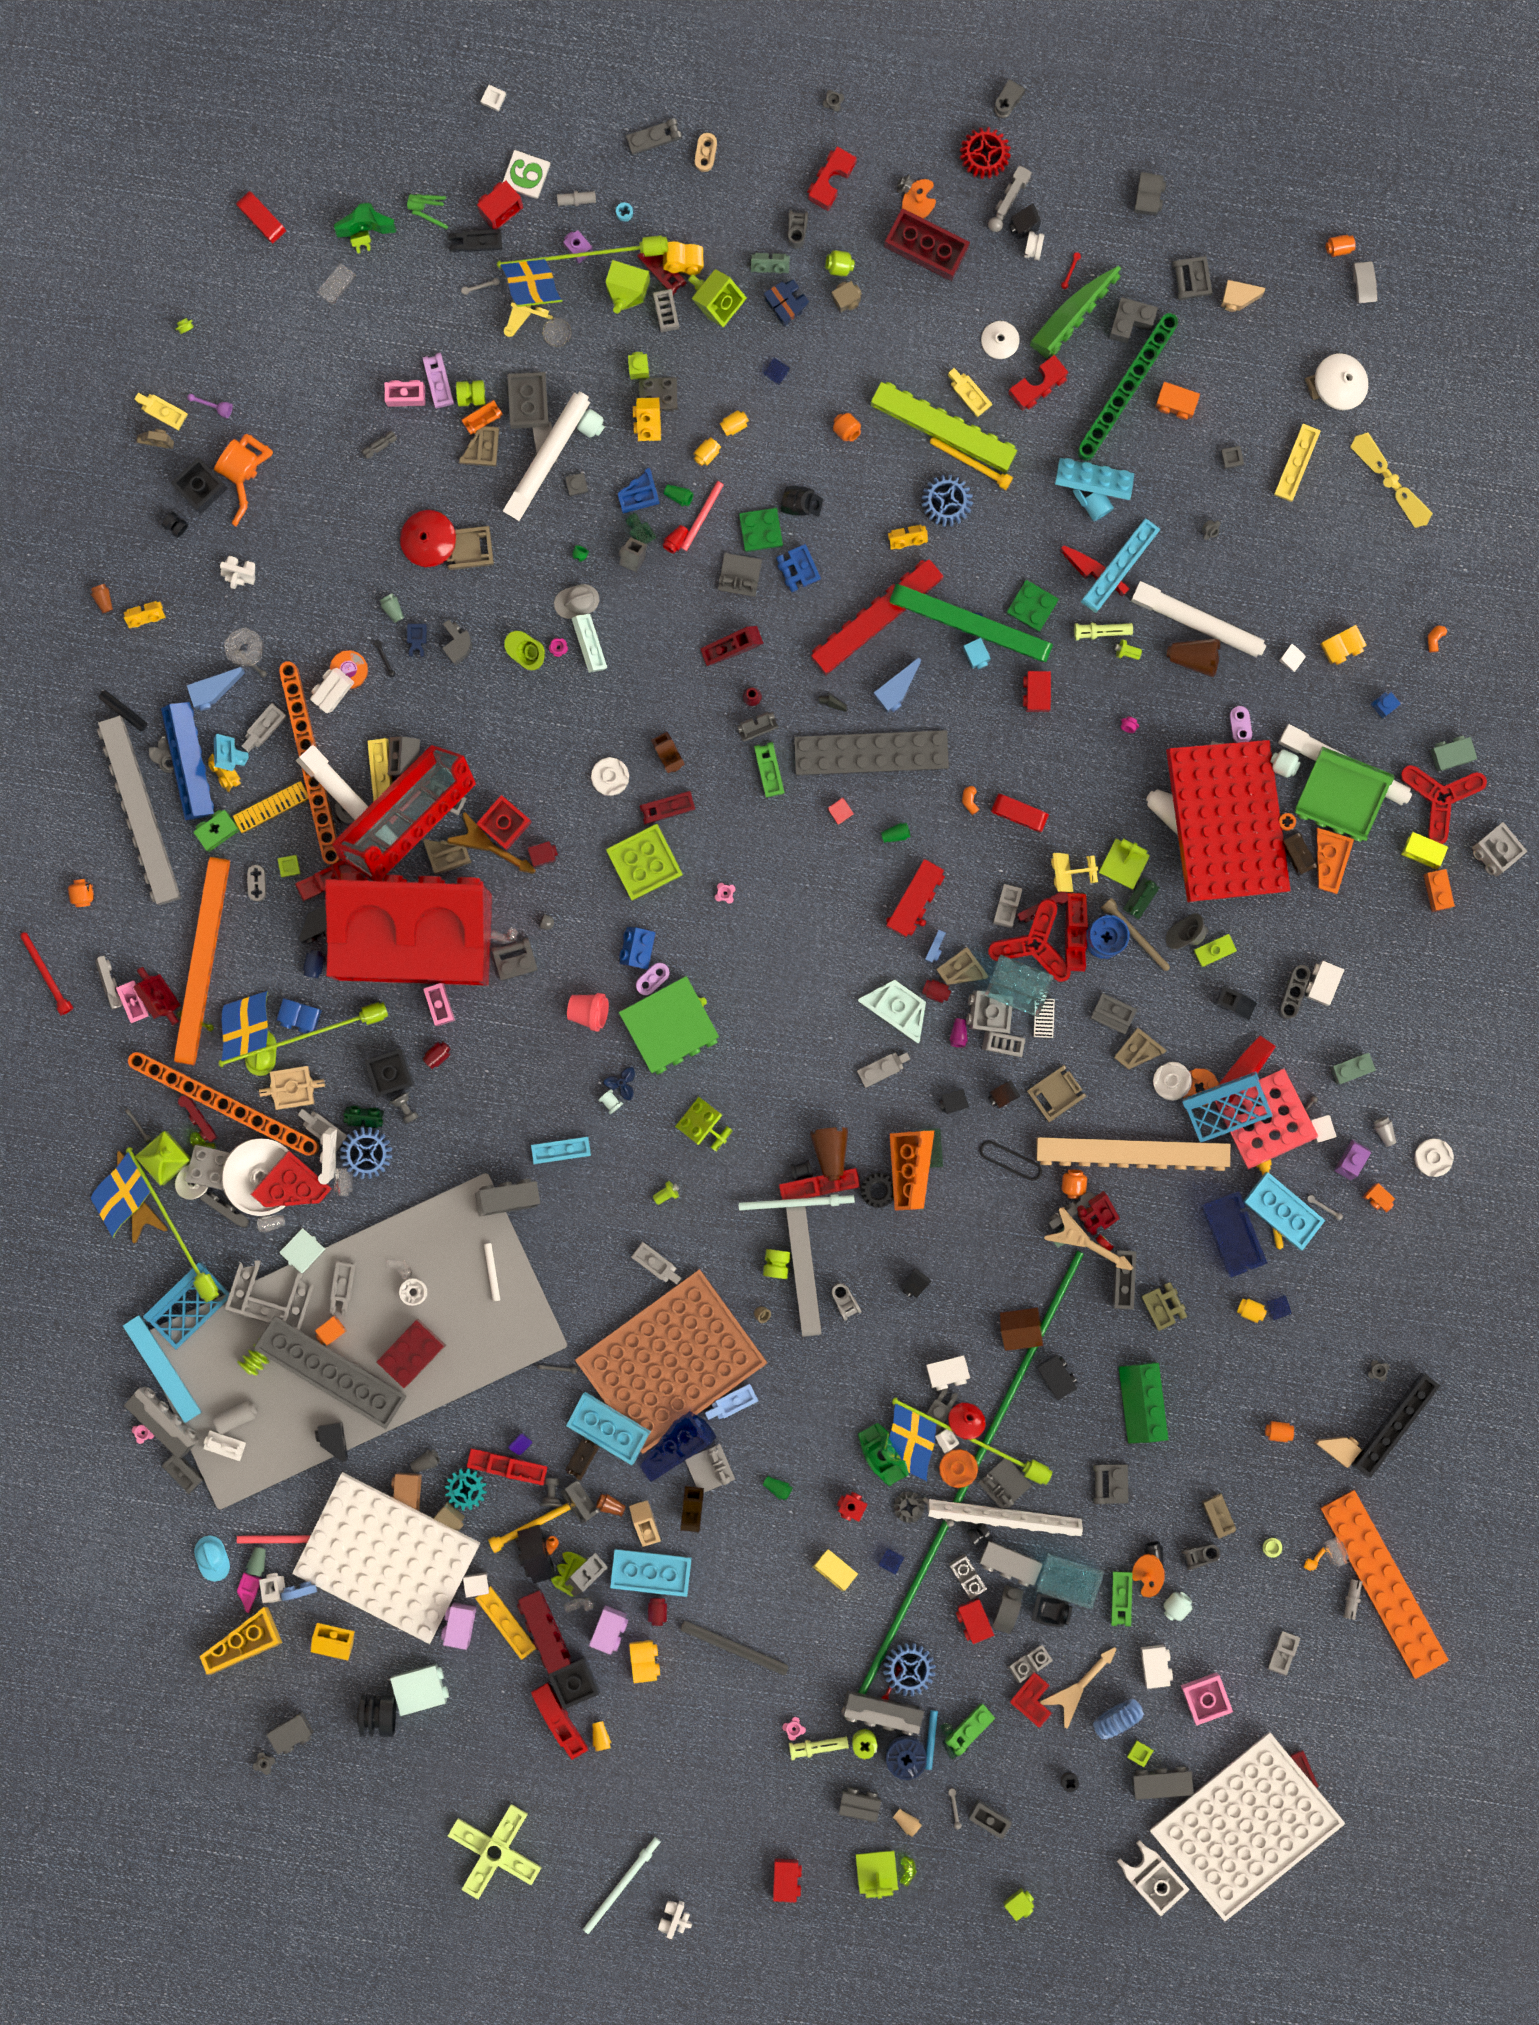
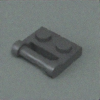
(1198, 275)
(516, 965)
(1116, 1483)

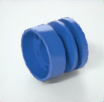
(1115, 930)

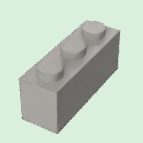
(1010, 1563)

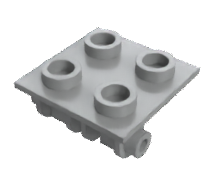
(206, 1167)
(710, 1468)

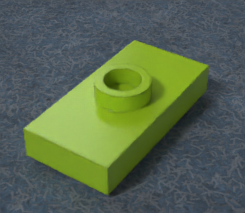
(1215, 950)

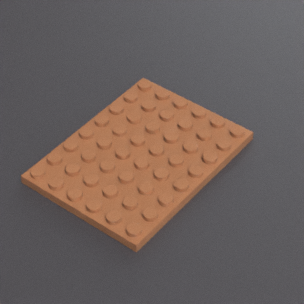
(672, 1358)

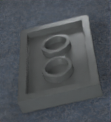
(528, 400)

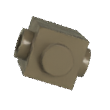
(846, 296)

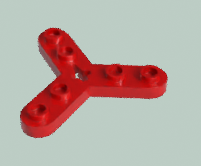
(1430, 790)
(1040, 930)

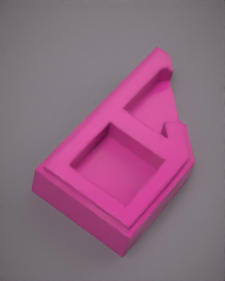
(248, 1590)

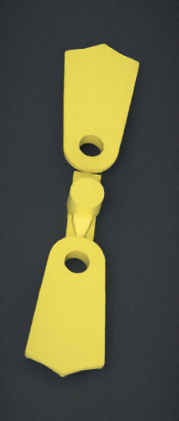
(1412, 506)

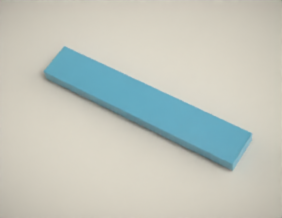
(1120, 565)
(162, 1369)

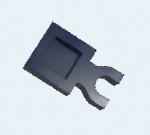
(416, 636)

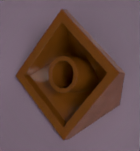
(1021, 1329)

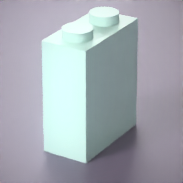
(419, 1689)

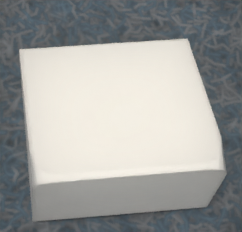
(1292, 658)

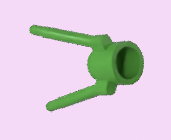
(418, 202)

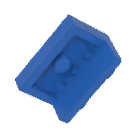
(637, 947)

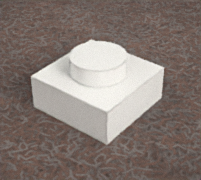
(493, 98)
(947, 1440)

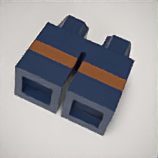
(783, 302)

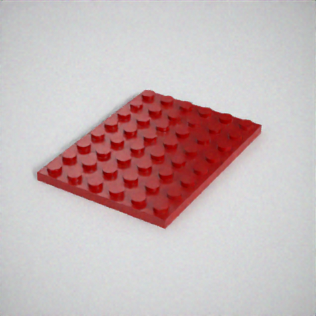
(1228, 820)

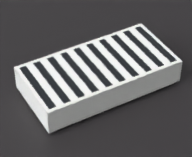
(1045, 1021)

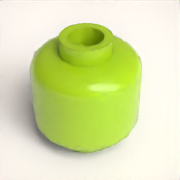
(839, 263)

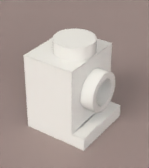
(271, 1588)

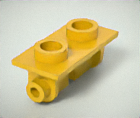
(916, 536)
(136, 617)
(226, 778)

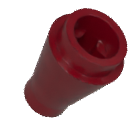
(752, 701)

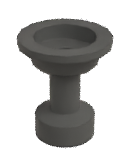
(401, 1101)
(551, 1501)

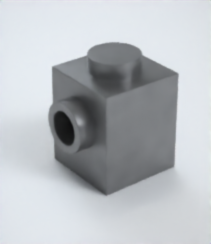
(632, 554)

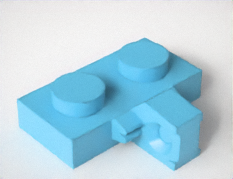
(226, 754)

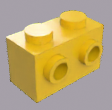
(648, 419)
(332, 1641)

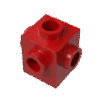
(858, 1510)

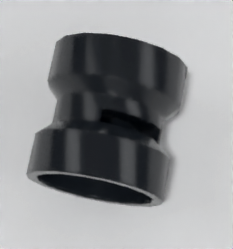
(175, 524)
(975, 1536)

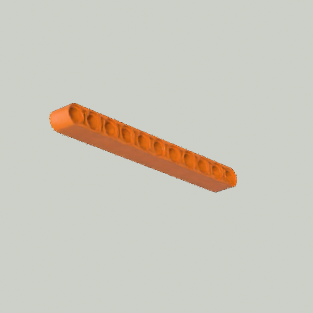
(300, 737)
(202, 960)
(216, 1097)

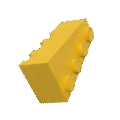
(247, 1640)

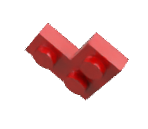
(1027, 1700)

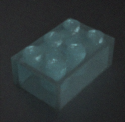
(1019, 985)
(1069, 1580)

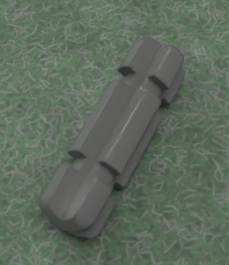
(379, 444)

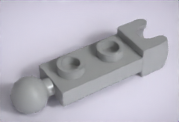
(1019, 181)

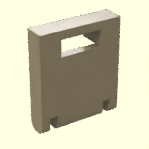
(468, 550)
(1059, 1092)

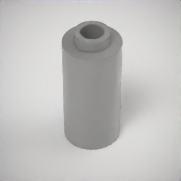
(235, 1417)

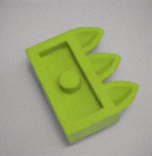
(566, 1570)

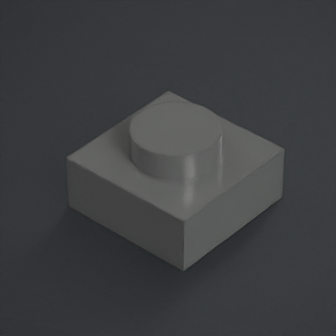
(1232, 457)
(576, 484)

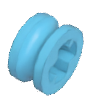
(626, 217)

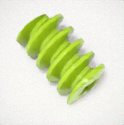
(253, 1362)
(863, 1751)

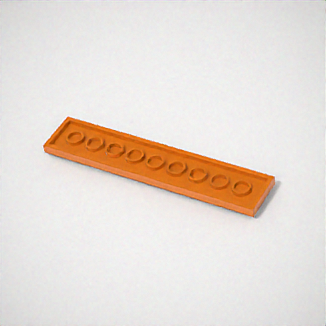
(1384, 1584)

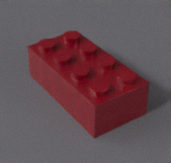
(926, 244)

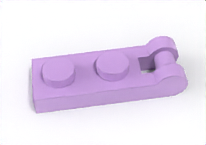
(438, 381)

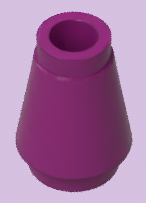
(959, 1034)

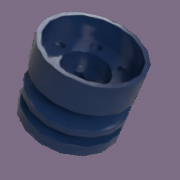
(898, 1748)

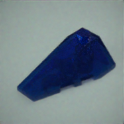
(681, 1441)

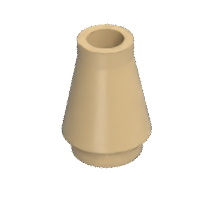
(907, 1822)

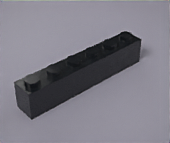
(1396, 1425)

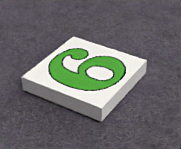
(527, 174)

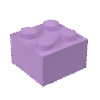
(459, 1626)
(608, 1630)

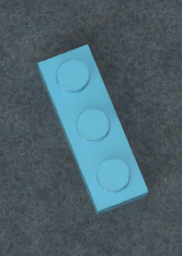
(561, 1150)

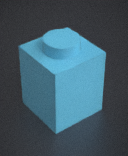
(976, 654)

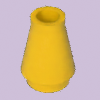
(600, 1737)

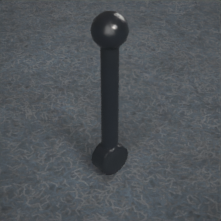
(378, 645)

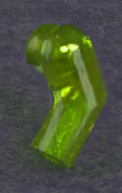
(196, 1139)
(910, 1870)

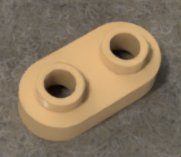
(705, 153)

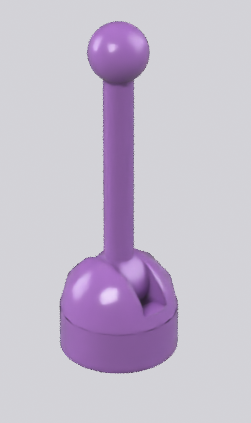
(224, 408)

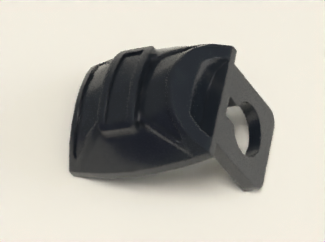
(798, 501)
(1051, 1611)

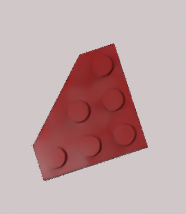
(290, 1184)

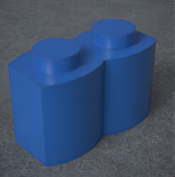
(298, 1015)

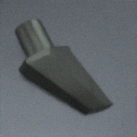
(833, 702)

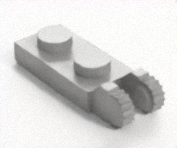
(342, 1286)

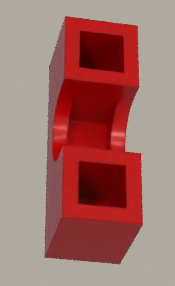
(838, 163)
(1026, 394)

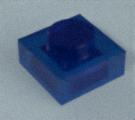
(776, 371)
(1279, 1307)
(891, 1561)

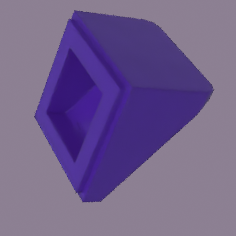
(520, 1444)

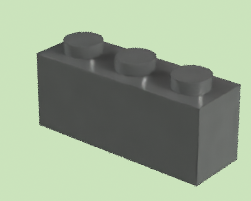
(1124, 1282)
(1162, 1783)

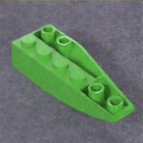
(1071, 314)

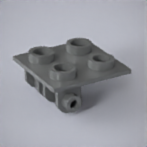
(660, 388)
(740, 574)
(1005, 1484)

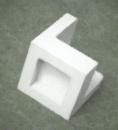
(1323, 1128)
(476, 1584)

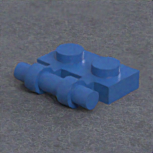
(804, 566)

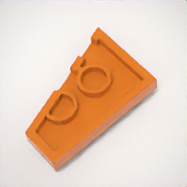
(1332, 858)

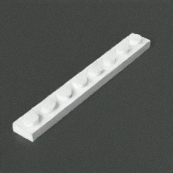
(1005, 1517)

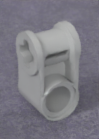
(845, 1302)

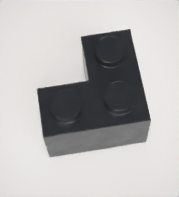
(535, 1554)

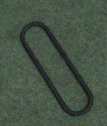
(1014, 1153)

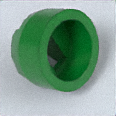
(580, 553)

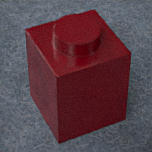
(542, 854)

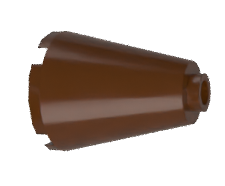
(1196, 655)
(830, 1150)

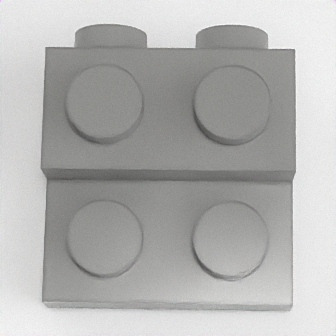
(1498, 850)
(988, 1014)

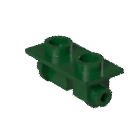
(1141, 898)
(354, 1115)

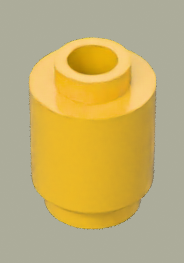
(734, 423)
(706, 452)
(1251, 1310)

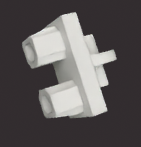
(237, 574)
(670, 1926)

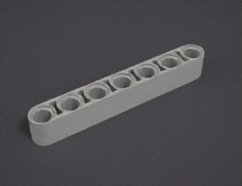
(803, 1271)

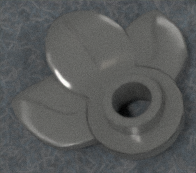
(162, 754)

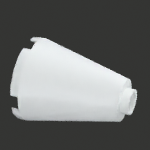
(1162, 805)

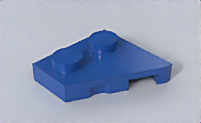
(639, 494)

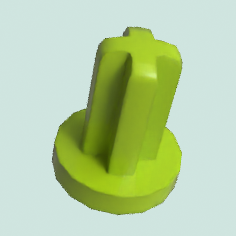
(1127, 650)
(666, 1193)

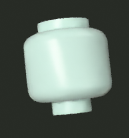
(590, 423)
(1285, 763)
(1177, 1606)

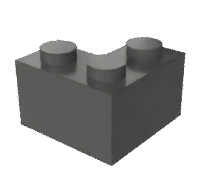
(1131, 314)

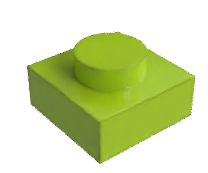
(289, 866)
(1140, 1753)

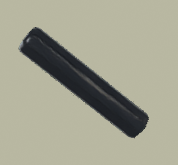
(123, 710)

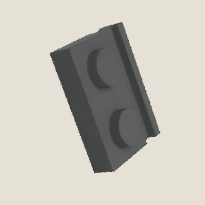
(1113, 1013)

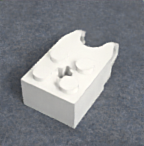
(1150, 1873)

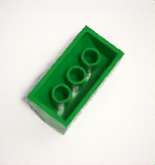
(1143, 1403)

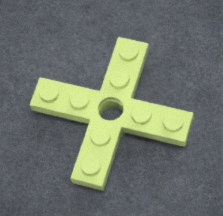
(502, 1838)

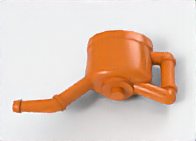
(240, 464)

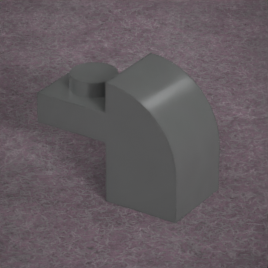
(461, 646)
(1008, 1609)

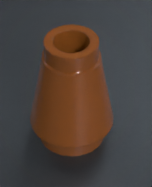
(102, 597)
(610, 1505)

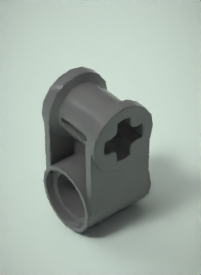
(1010, 96)
(797, 226)
(1199, 1555)

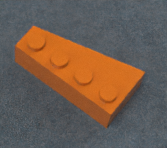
(910, 1168)

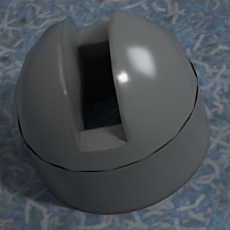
(546, 922)

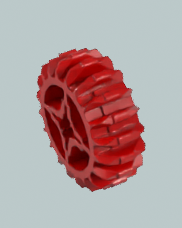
(992, 152)

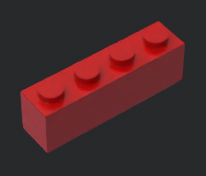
(915, 898)

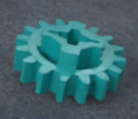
(457, 1491)

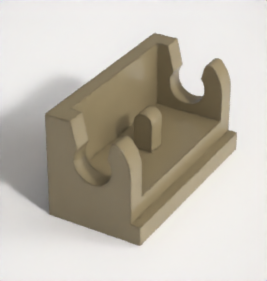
(1219, 1516)

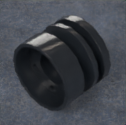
(377, 1716)

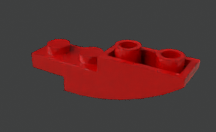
(558, 1721)

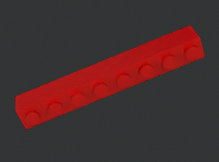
(873, 619)

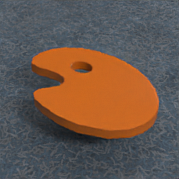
(919, 203)
(1149, 1569)

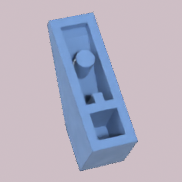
(210, 690)
(894, 691)

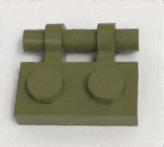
(1158, 1308)

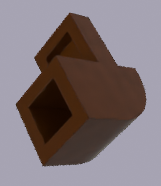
(667, 752)

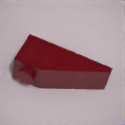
(732, 645)

